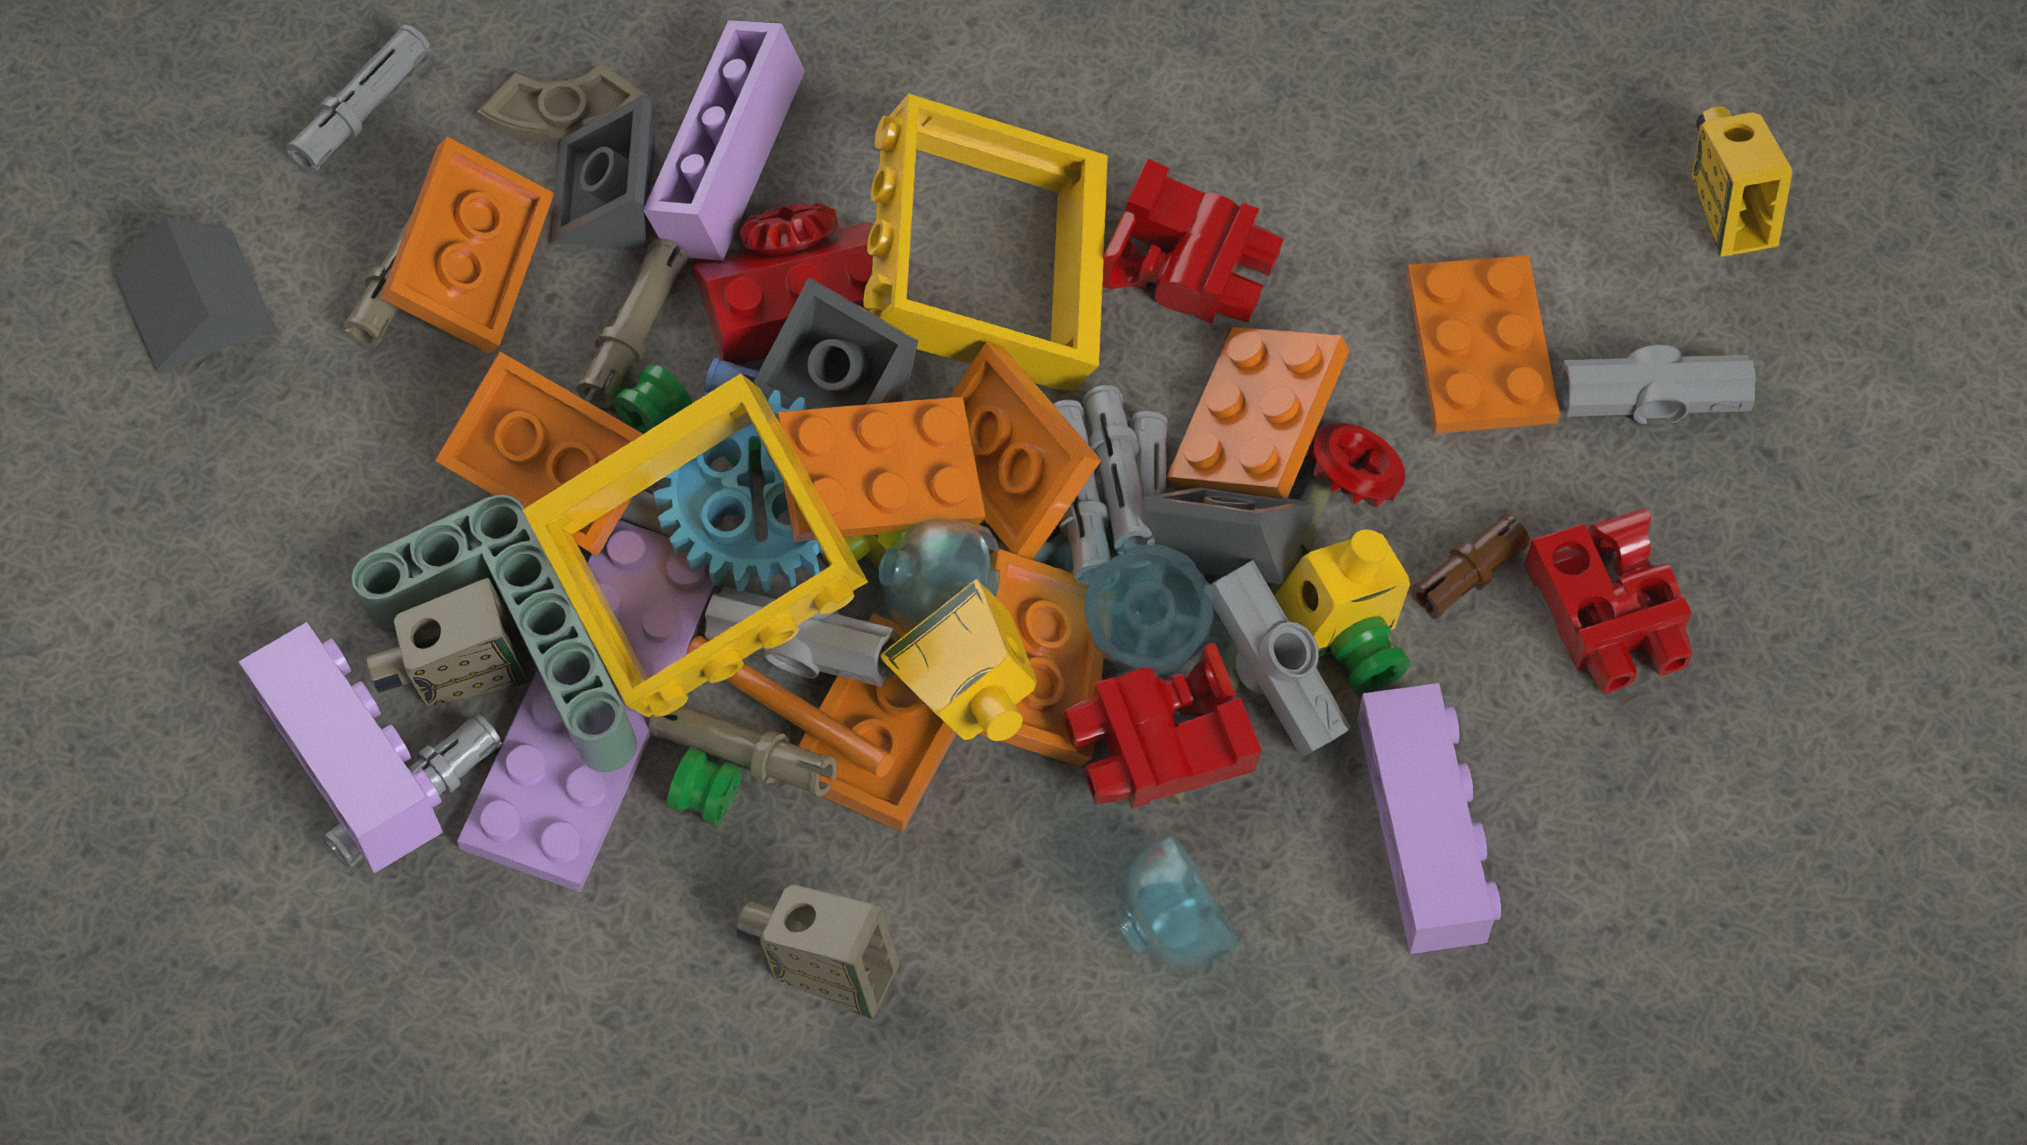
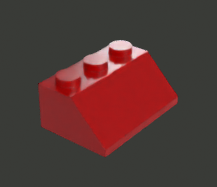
(755, 292)

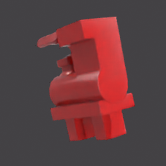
(1205, 244)
(1606, 619)
(1148, 748)

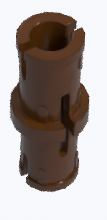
(1470, 565)

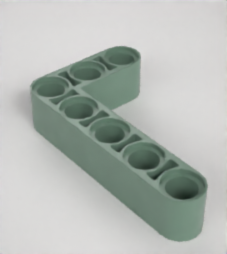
(473, 545)

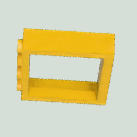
(1019, 154)
(643, 464)

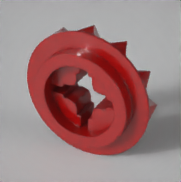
(789, 228)
(1342, 445)

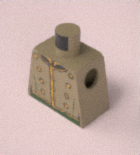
(453, 648)
(825, 946)

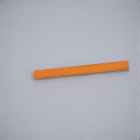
(808, 717)

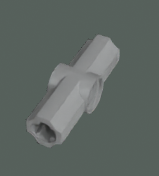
(1658, 385)
(823, 642)
(1293, 682)

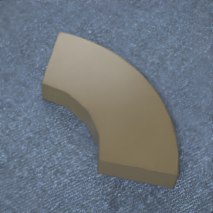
(555, 109)

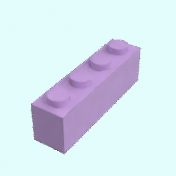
(725, 139)
(343, 747)
(1427, 819)

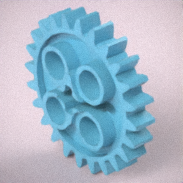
(700, 497)

